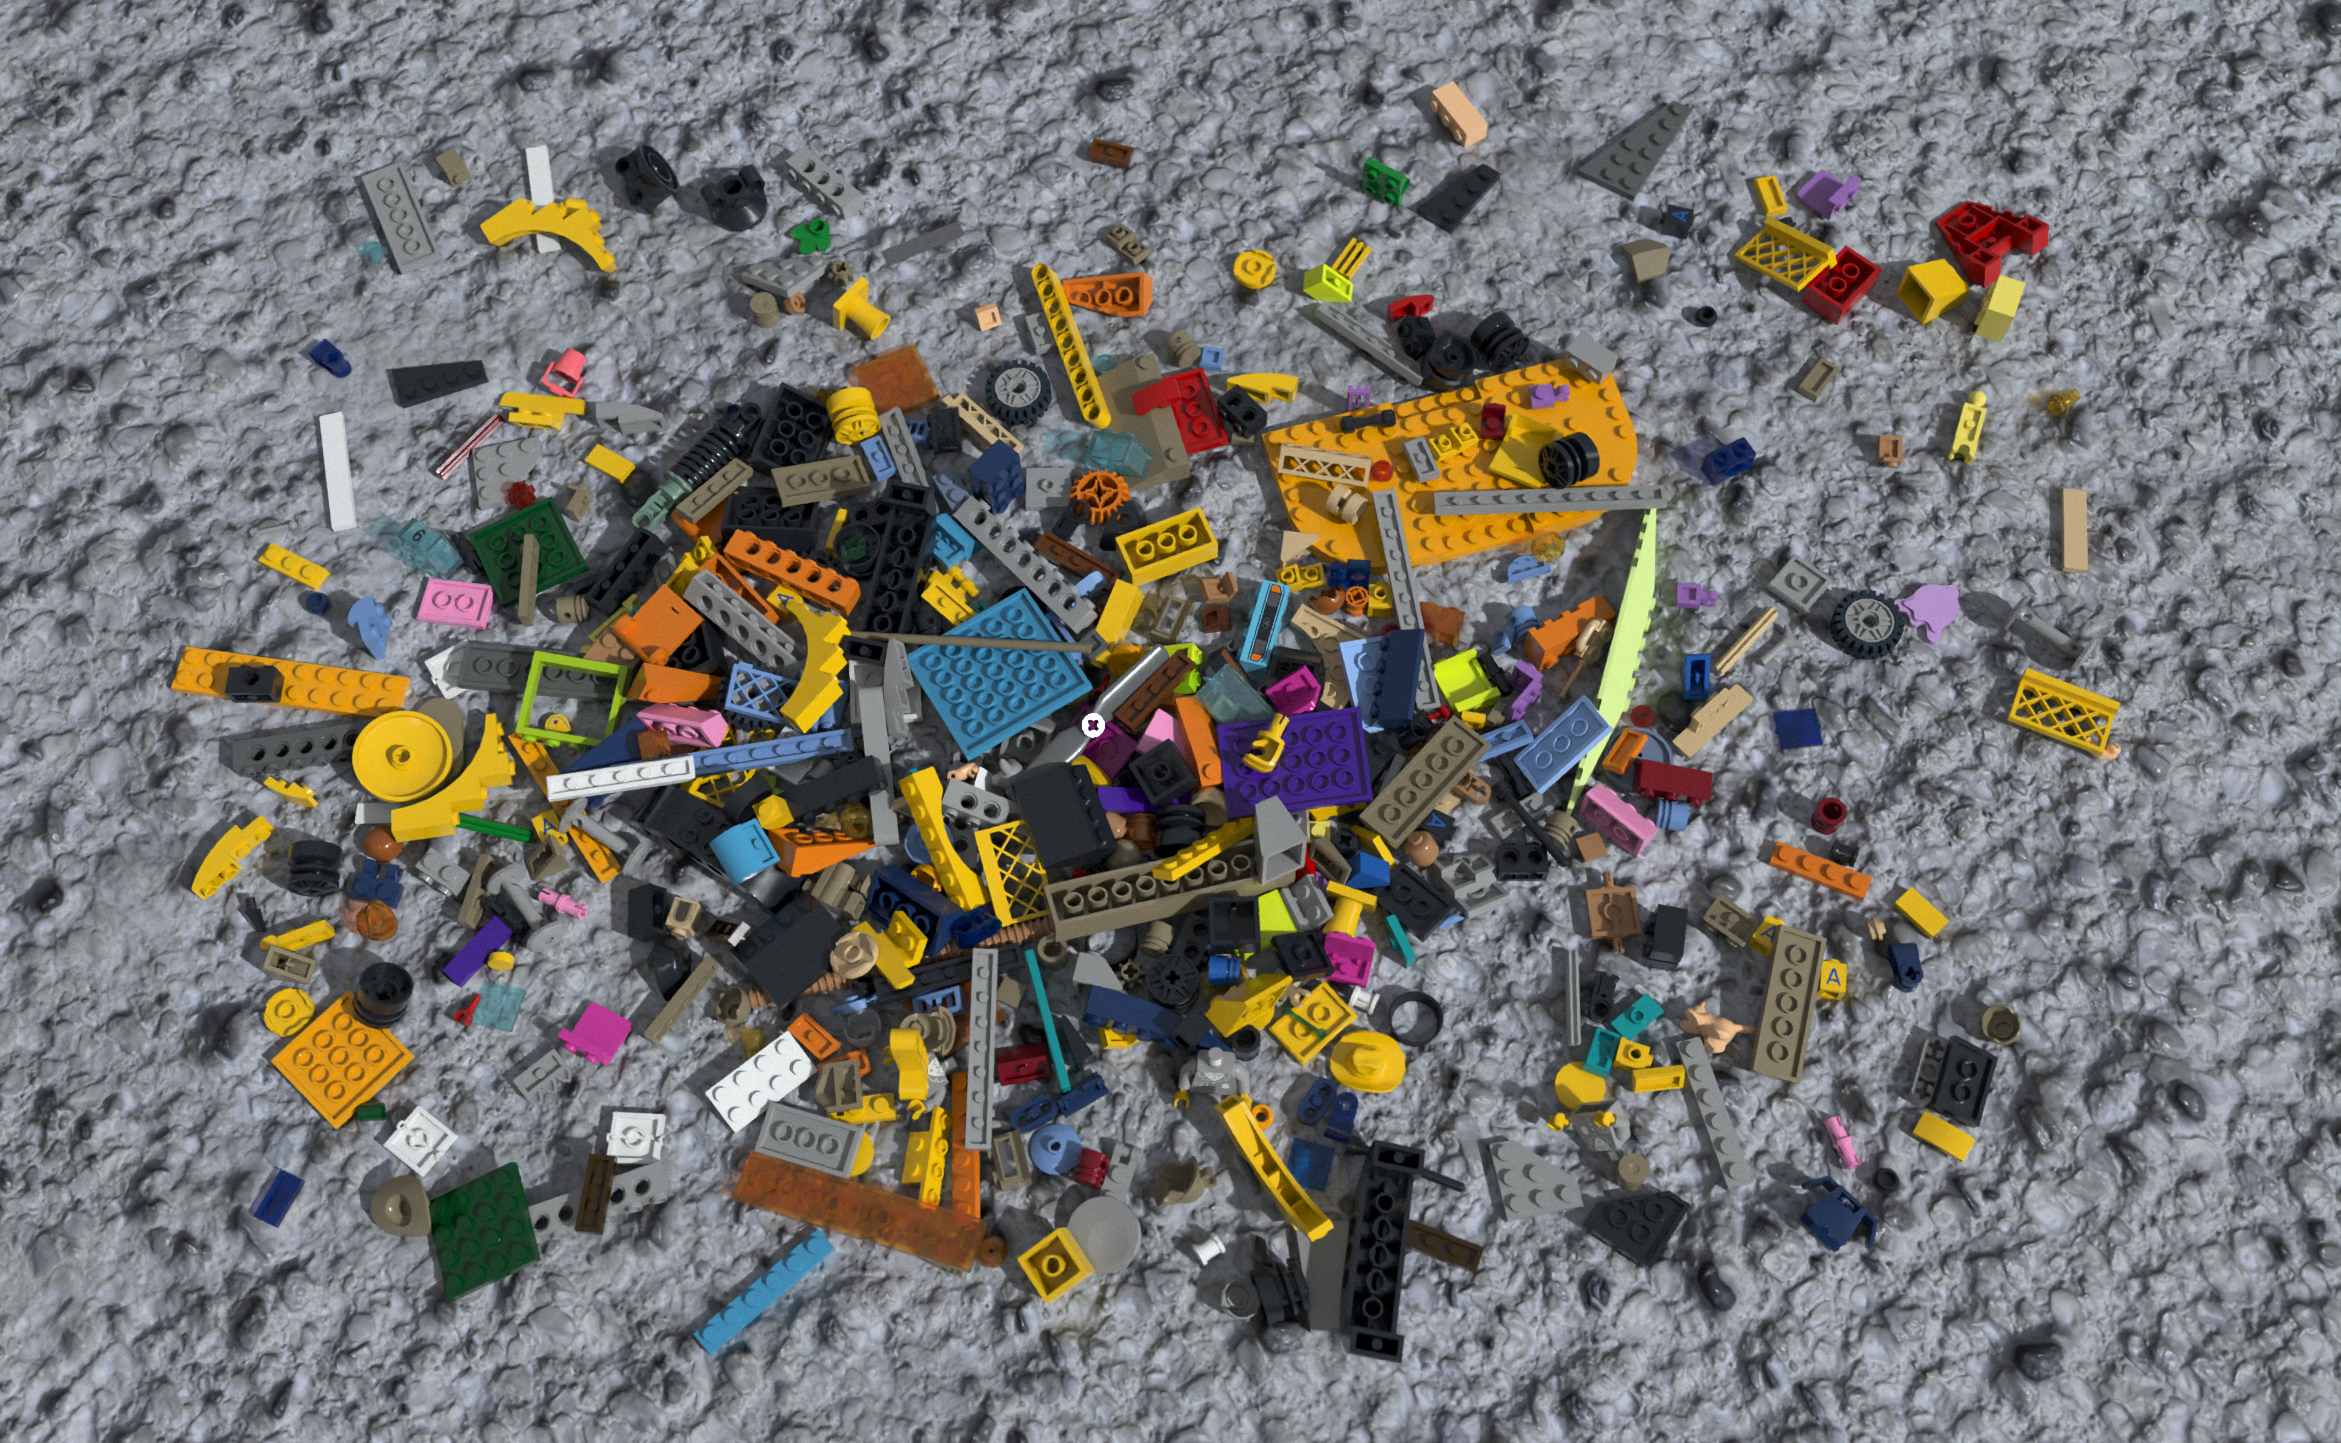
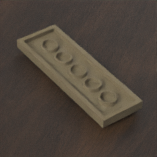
(1424, 782)
(1788, 1004)

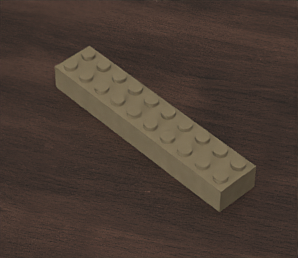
(1135, 897)

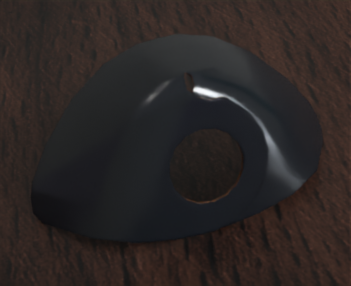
(1113, 529)
(668, 970)

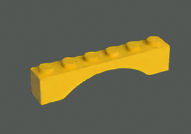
(924, 798)

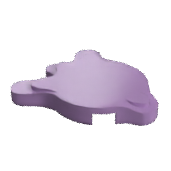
(1932, 608)

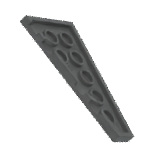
(1635, 156)

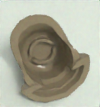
(935, 1027)
(1182, 1182)

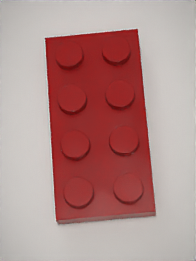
(1197, 413)

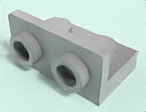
(1307, 904)

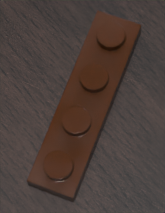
(1074, 559)
(1155, 690)

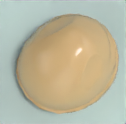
(1213, 803)

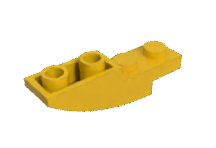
(222, 860)

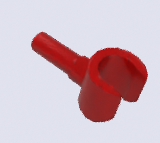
(1102, 688)
(1444, 712)
(468, 1012)

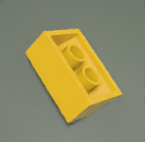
(1247, 1002)

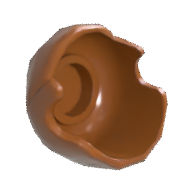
(1329, 601)
(381, 844)

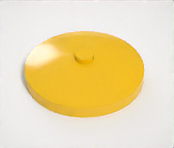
(402, 757)

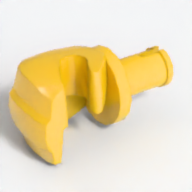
(1269, 744)

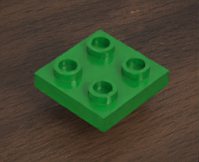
(1384, 182)

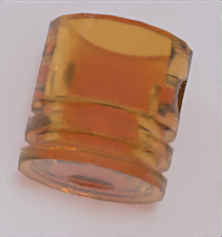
(654, 744)
(1142, 830)

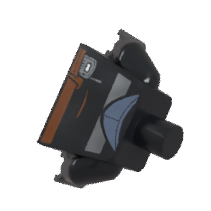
(1223, 655)

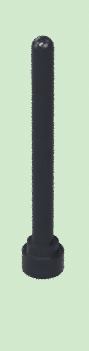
(1503, 791)
(1358, 1147)

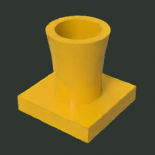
(855, 307)
(1347, 908)

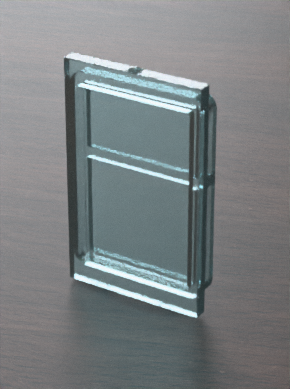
(1232, 698)

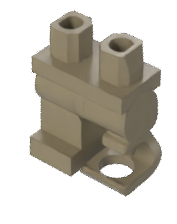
(833, 887)

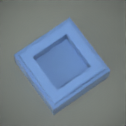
(1212, 358)
(1502, 640)

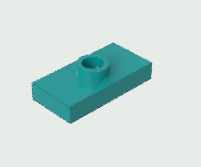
(1399, 941)
(1637, 1017)
(1601, 1052)

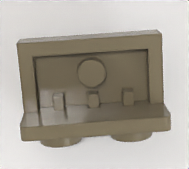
(1731, 921)

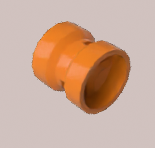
(1358, 606)

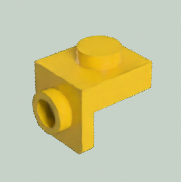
(1111, 1040)

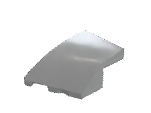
(1471, 883)

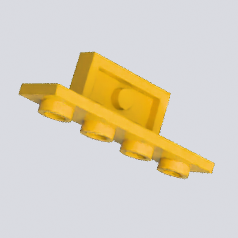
(927, 1156)

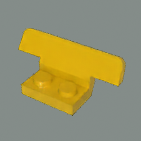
(541, 410)
(897, 948)

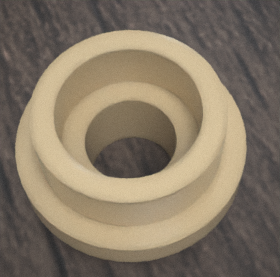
(1875, 928)

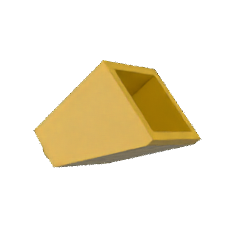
(1932, 289)

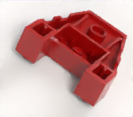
(1982, 236)

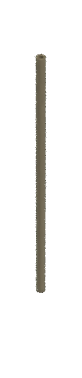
(976, 642)

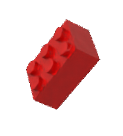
(1839, 289)

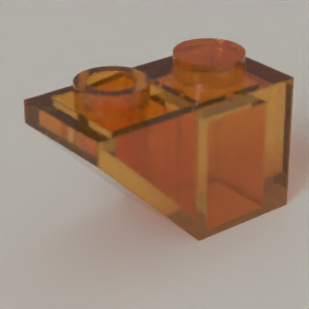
(1442, 622)

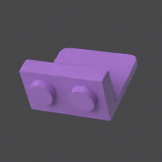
(1828, 194)
(1528, 683)

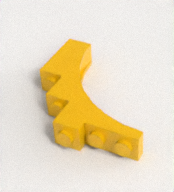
(524, 219)
(818, 683)
(467, 793)
(1271, 1172)

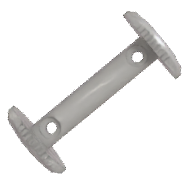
(2049, 633)
(575, 816)
(507, 881)

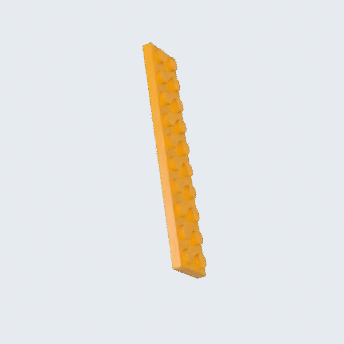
(304, 687)

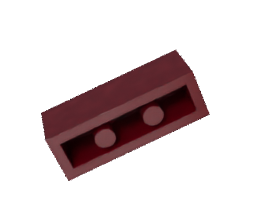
(1672, 782)

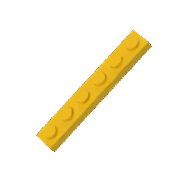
(1204, 849)

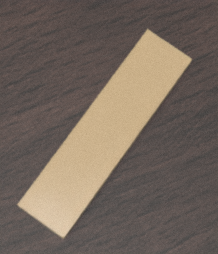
(2074, 530)

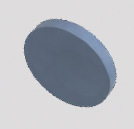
(1654, 749)

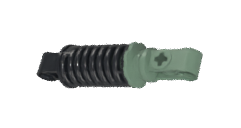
(699, 465)

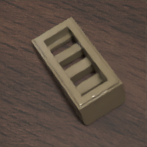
(1323, 851)

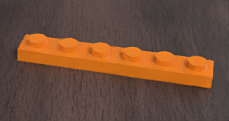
(964, 1162)

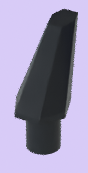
(254, 915)
(1261, 1254)

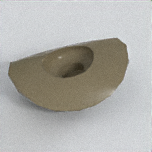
(402, 1207)

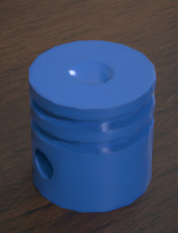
(1223, 970)

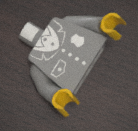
(1214, 1073)
(937, 1082)
(1599, 1125)

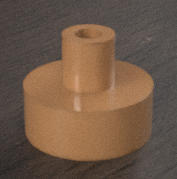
(795, 304)

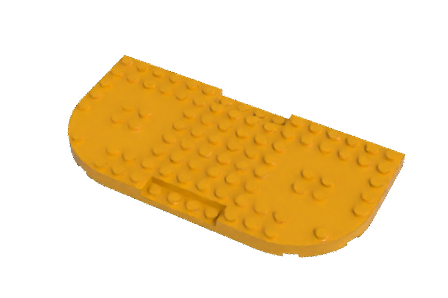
(1433, 538)

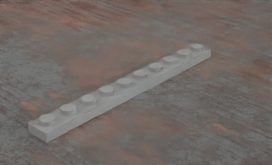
(1549, 500)
(1404, 589)

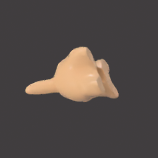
(1715, 1029)

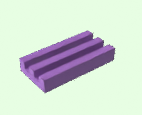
(1358, 392)

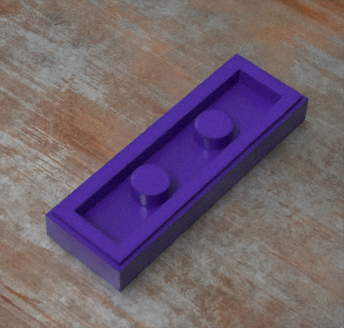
(477, 951)

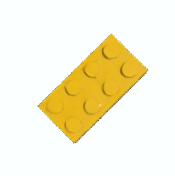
(1166, 547)

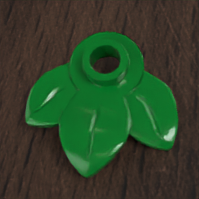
(811, 238)

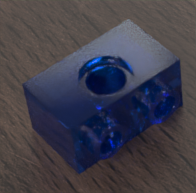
(1728, 461)

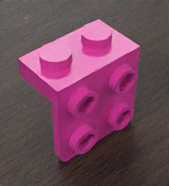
(1295, 692)
(1349, 957)
(596, 1035)

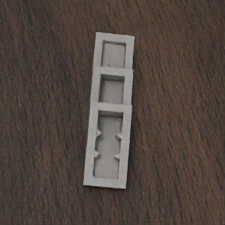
(896, 681)

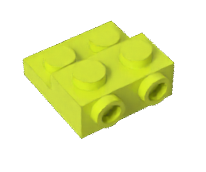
(1190, 683)

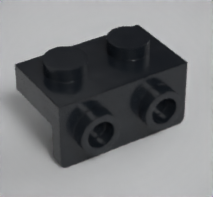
(1416, 335)
(945, 430)

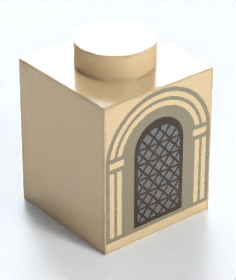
(684, 917)

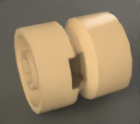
(1352, 508)

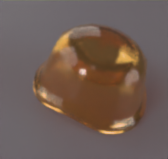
(376, 921)

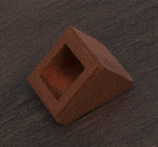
(1216, 619)

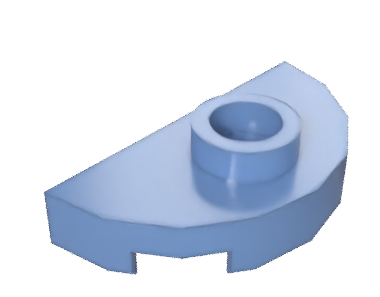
(1526, 567)
(852, 1004)

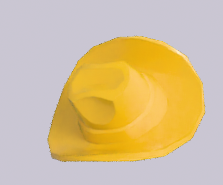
(1368, 1062)

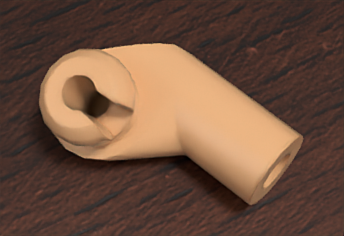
(2110, 751)
(964, 772)

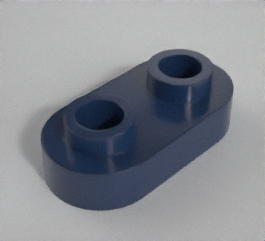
(1315, 1102)
(1032, 1112)

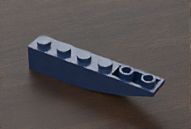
(1138, 1017)

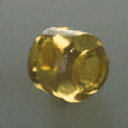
(1548, 546)
(856, 820)

